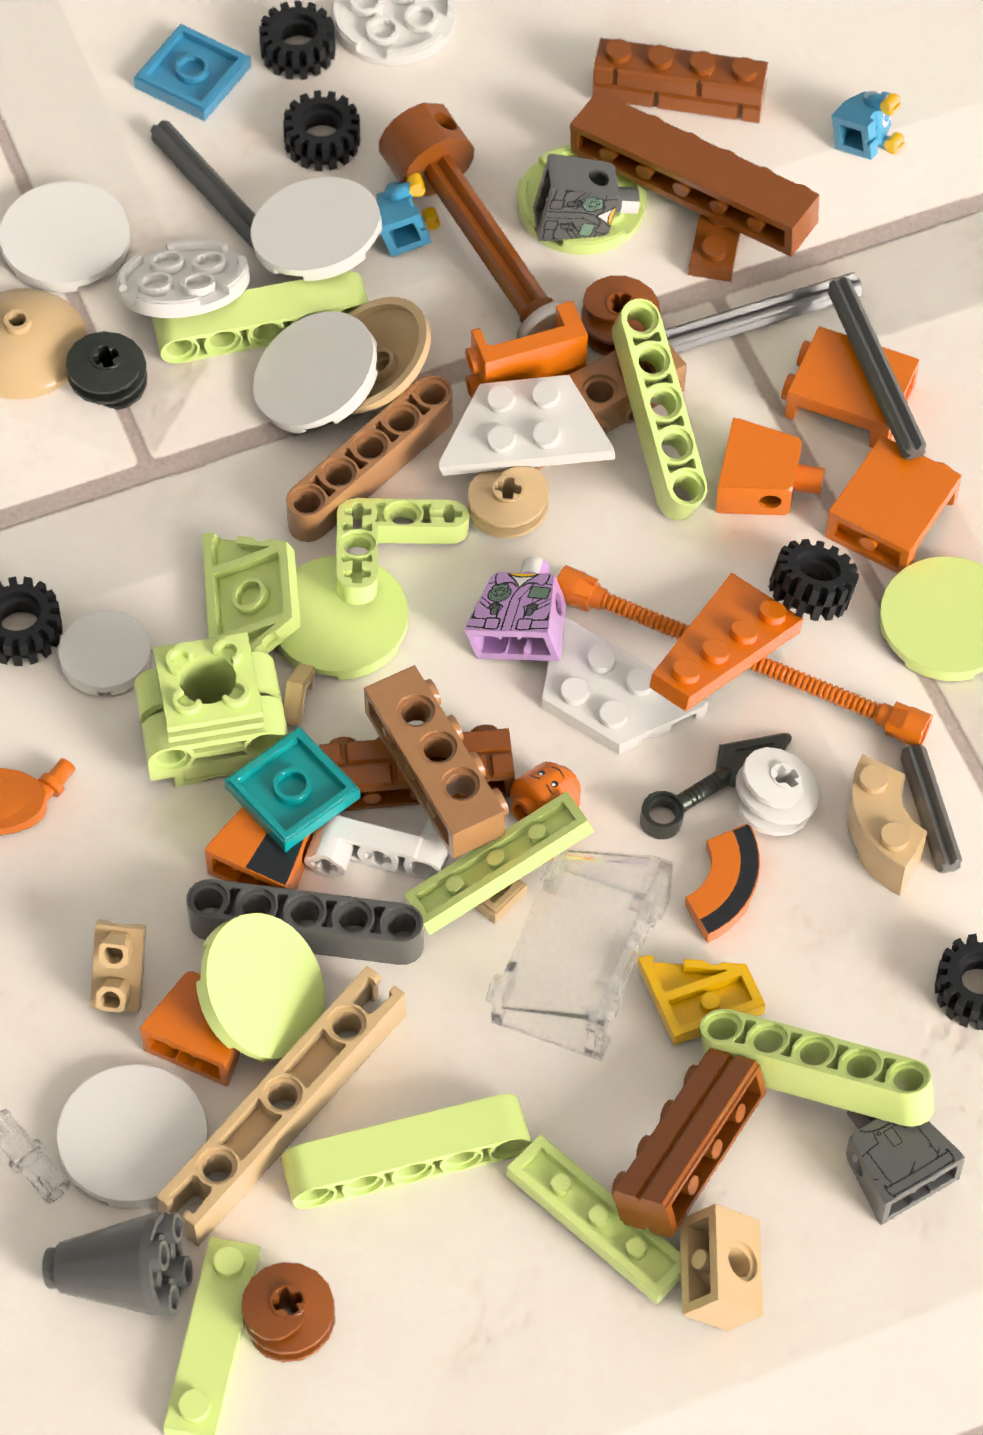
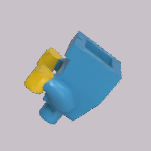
(864, 123)
(401, 221)

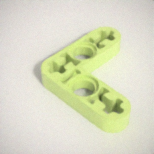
(379, 528)

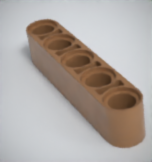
(390, 441)

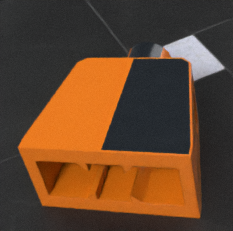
(250, 855)

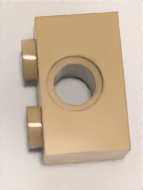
(721, 1267)

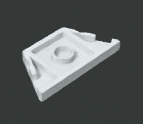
(525, 425)
(607, 693)

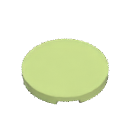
(621, 229)
(936, 617)
(343, 636)
(259, 986)

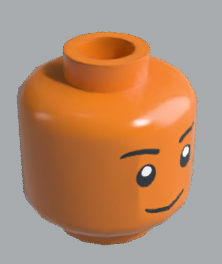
(541, 786)

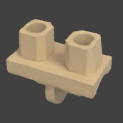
(118, 966)

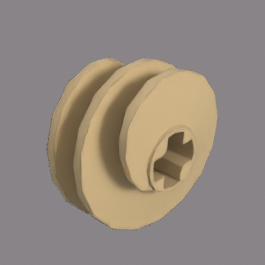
(508, 501)

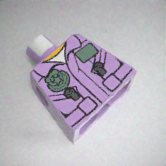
(519, 615)

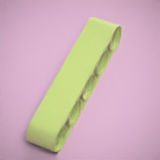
(255, 317)
(665, 390)
(825, 1067)
(405, 1151)

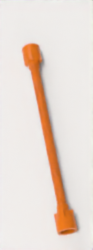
(899, 721)

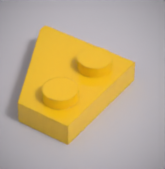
(696, 988)

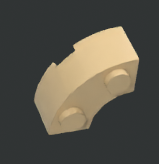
(881, 828)

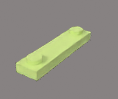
(499, 862)
(593, 1217)
(211, 1339)

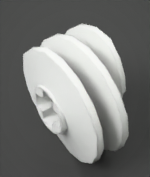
(776, 792)

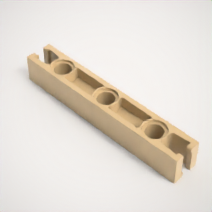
(260, 1132)

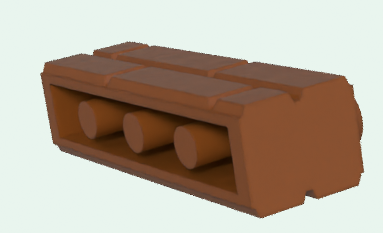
(681, 79)
(383, 784)
(688, 1142)

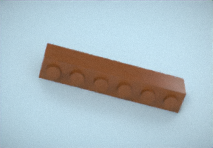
(695, 173)

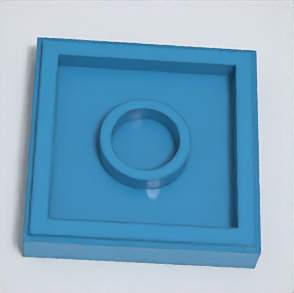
(192, 72)

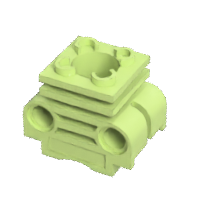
(208, 708)

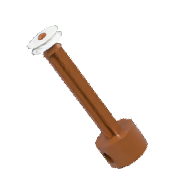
(433, 145)

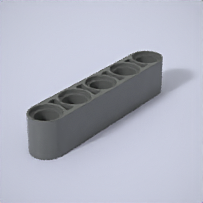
(328, 911)

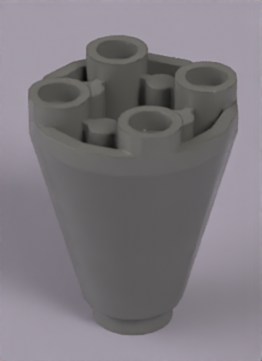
(124, 1265)

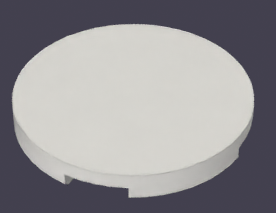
(393, 29)
(316, 228)
(65, 236)
(183, 280)
(316, 371)
(129, 1133)

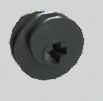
(107, 370)

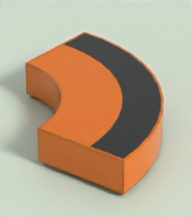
(730, 883)

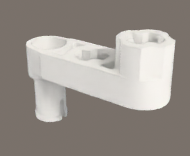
(376, 847)

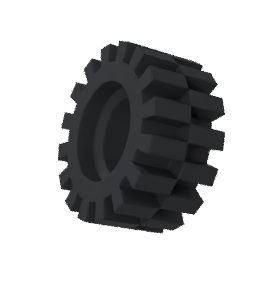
(297, 22)
(317, 112)
(813, 579)
(41, 634)
(950, 985)

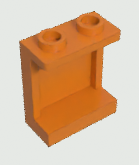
(533, 356)
(836, 386)
(891, 505)

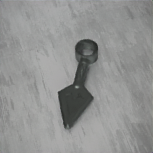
(729, 761)

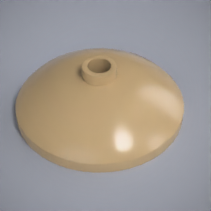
(37, 350)
(401, 350)

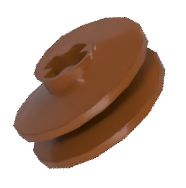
(603, 305)
(268, 1324)

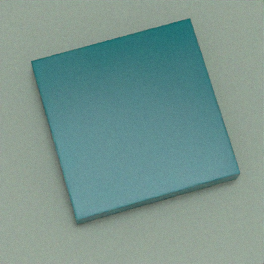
(292, 789)

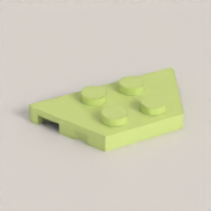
(251, 589)

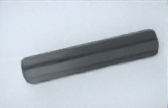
(931, 808)

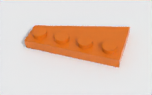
(722, 642)

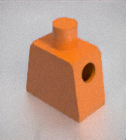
(763, 471)
(183, 1036)

